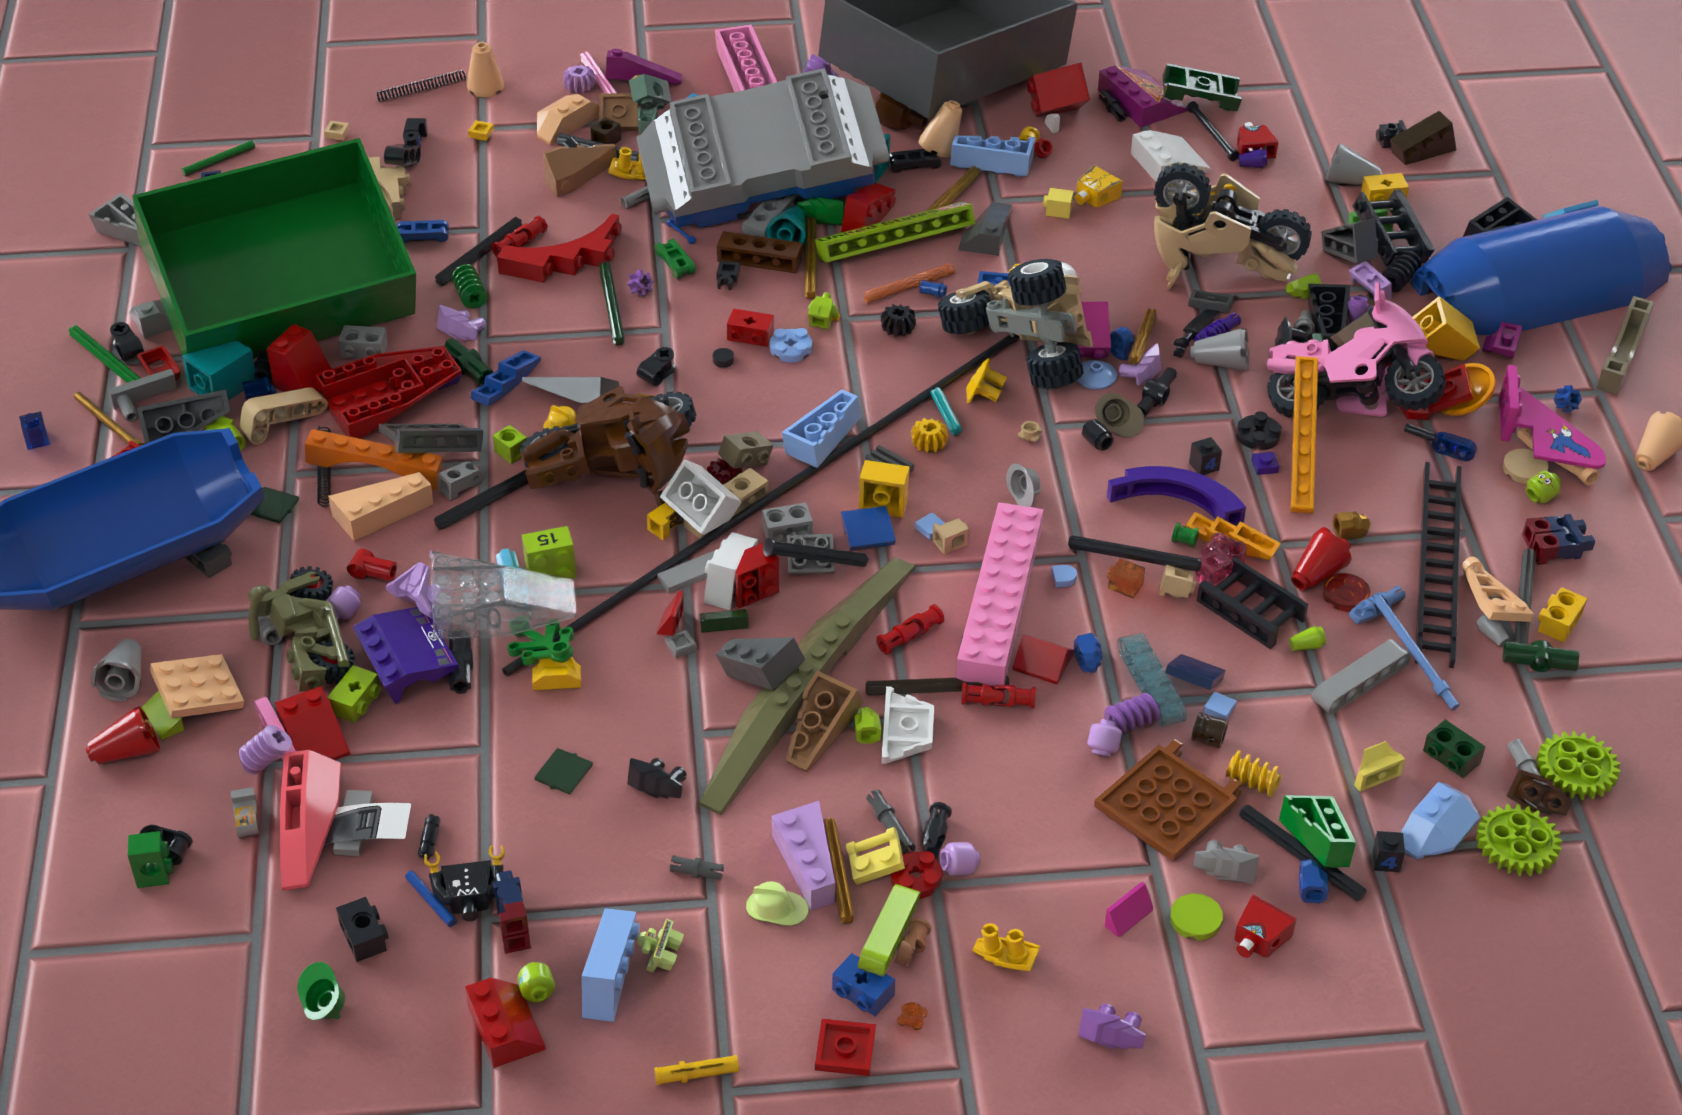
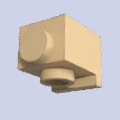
(950, 536)
(1177, 582)

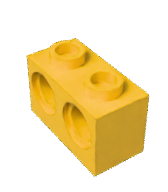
(1561, 614)

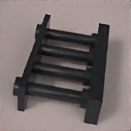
(1404, 218)
(1242, 617)

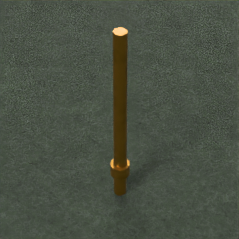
(105, 419)

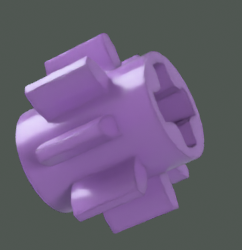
(640, 282)

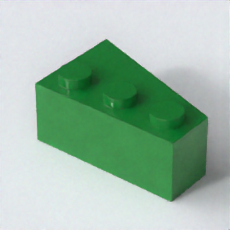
(1319, 827)

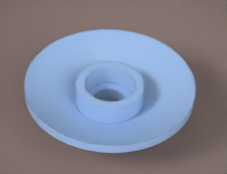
(1097, 375)

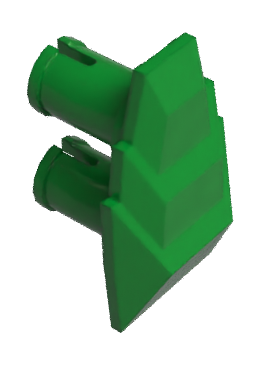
(824, 210)

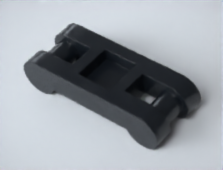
(913, 159)

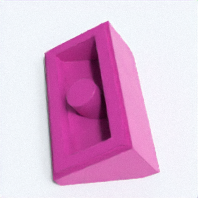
(1128, 910)

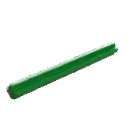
(102, 354)

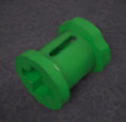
(1185, 535)

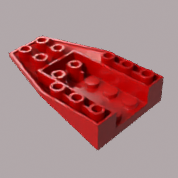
(383, 386)

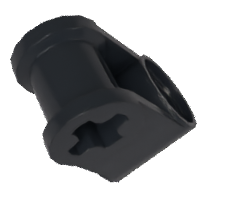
(125, 341)
(657, 366)
(176, 846)

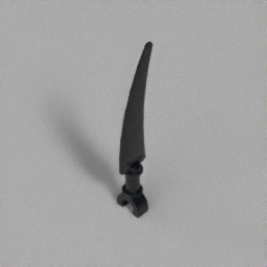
(1193, 328)

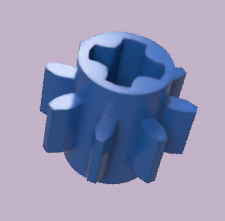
(1567, 398)

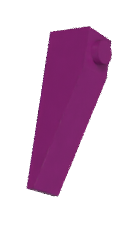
(626, 65)

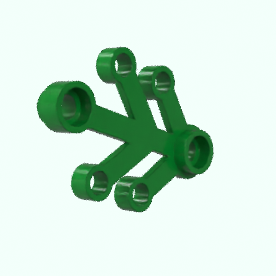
(557, 651)

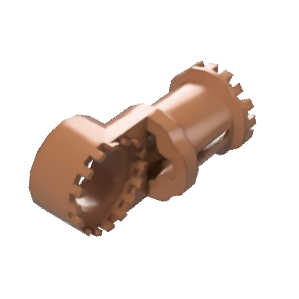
(913, 942)

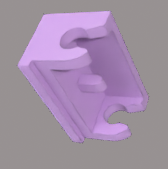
(1367, 276)

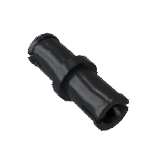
(1113, 105)
(262, 365)

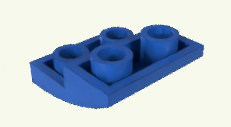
(868, 528)

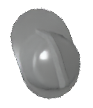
(1023, 484)

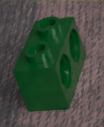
(1454, 748)

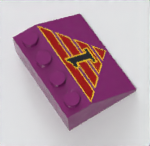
(1139, 95)

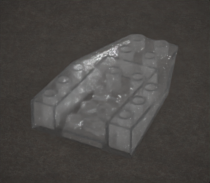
(494, 599)

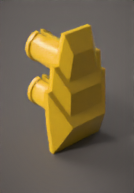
(626, 168)
(978, 386)
(1006, 952)

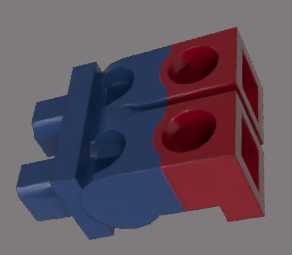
(1557, 537)
(511, 913)

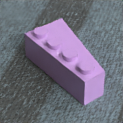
(805, 850)

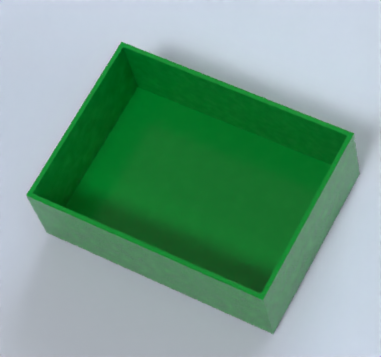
(276, 249)

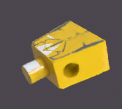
(1098, 187)

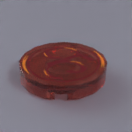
(1345, 591)

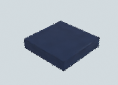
(1195, 671)

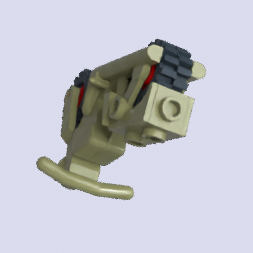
(302, 608)

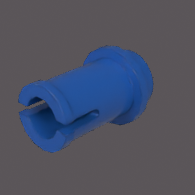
(938, 290)

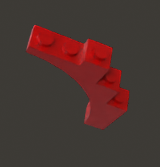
(566, 258)

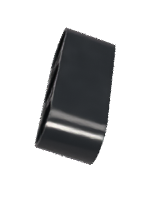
(402, 154)

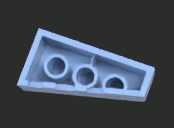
(993, 154)
(822, 429)

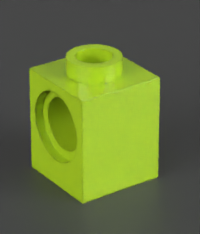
(508, 443)

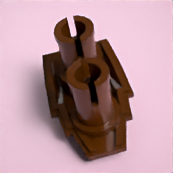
(1538, 794)

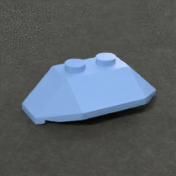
(1439, 822)

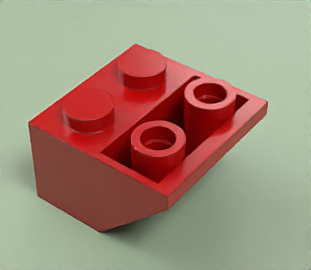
(756, 576)

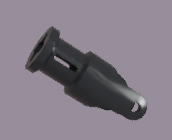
(936, 827)

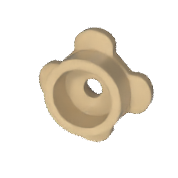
(1030, 431)

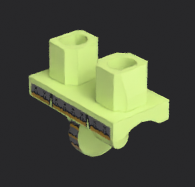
(659, 956)

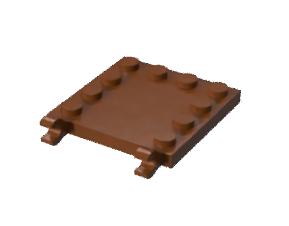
(1167, 801)

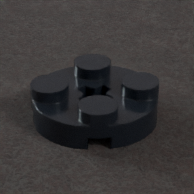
(1269, 430)

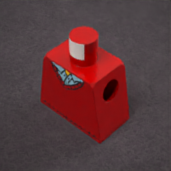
(1256, 137)
(1262, 928)

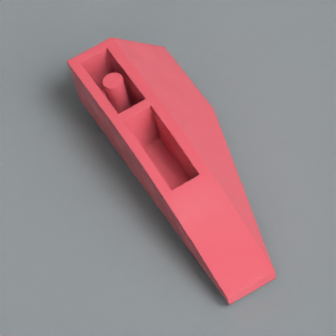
(306, 813)

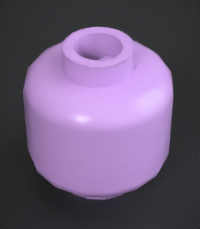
(345, 602)
(1104, 738)
(959, 859)

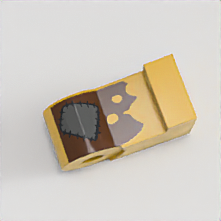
(662, 520)

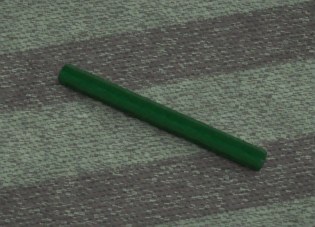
(611, 303)

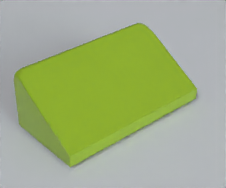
(160, 718)

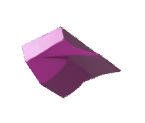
(1504, 340)

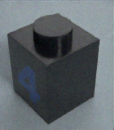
(1205, 456)
(1388, 851)

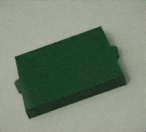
(275, 505)
(563, 771)

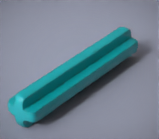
(946, 411)

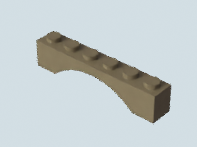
(1625, 347)

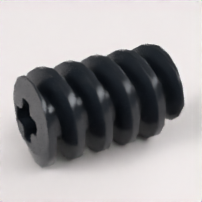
(1402, 270)

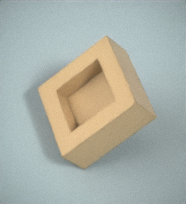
(336, 130)

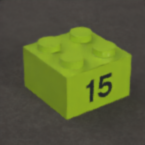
(550, 552)

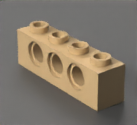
(745, 486)

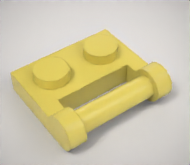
(878, 862)

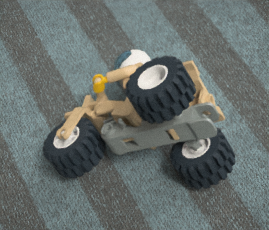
(1036, 306)

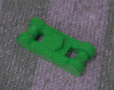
(674, 257)

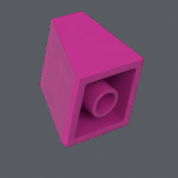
(1097, 322)

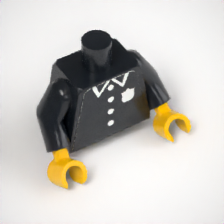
(466, 885)

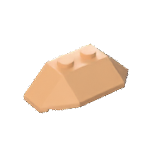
(565, 117)

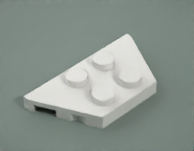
(906, 726)

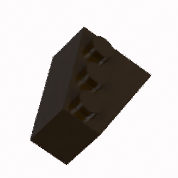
(1425, 139)

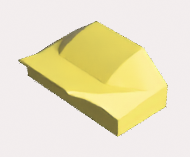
(1378, 766)

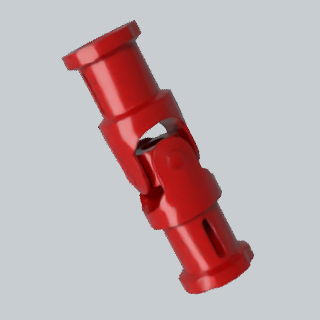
(521, 235)
(913, 628)
(987, 695)

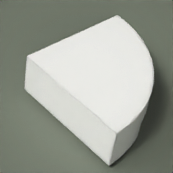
(1053, 122)

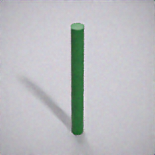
(218, 157)

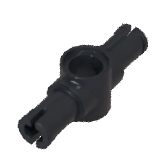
(1157, 391)

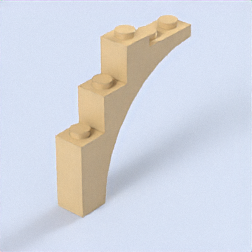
(393, 184)

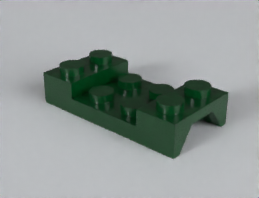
(1203, 84)

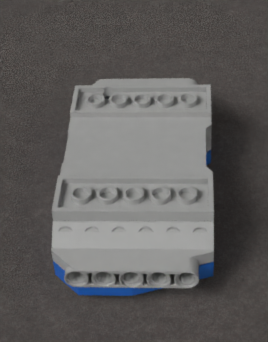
(761, 144)

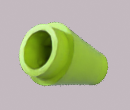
(1308, 639)

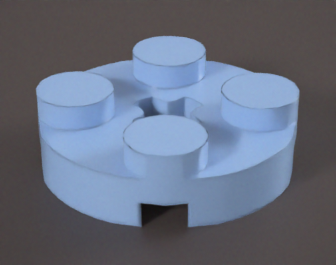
(797, 337)

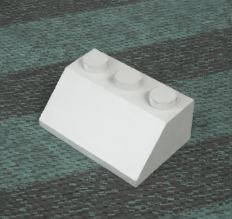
(700, 498)

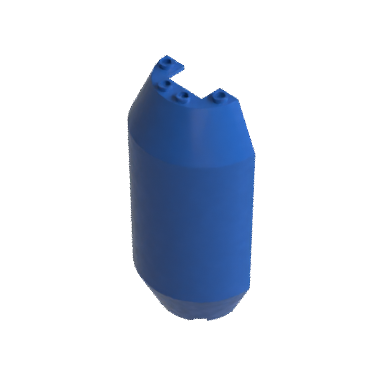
(1548, 269)
(122, 518)

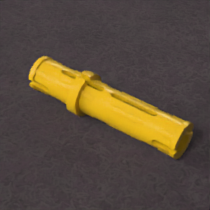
(698, 1069)

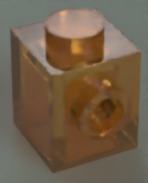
(1125, 578)

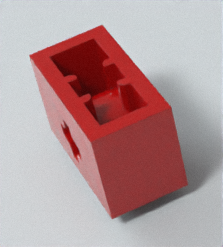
(750, 327)

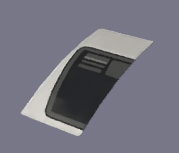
(369, 822)

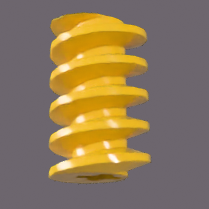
(1254, 774)

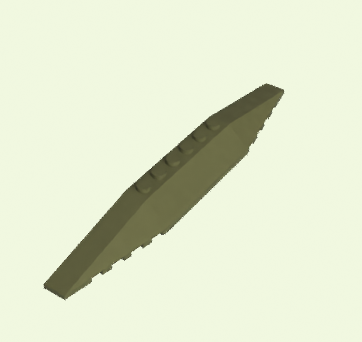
(776, 710)

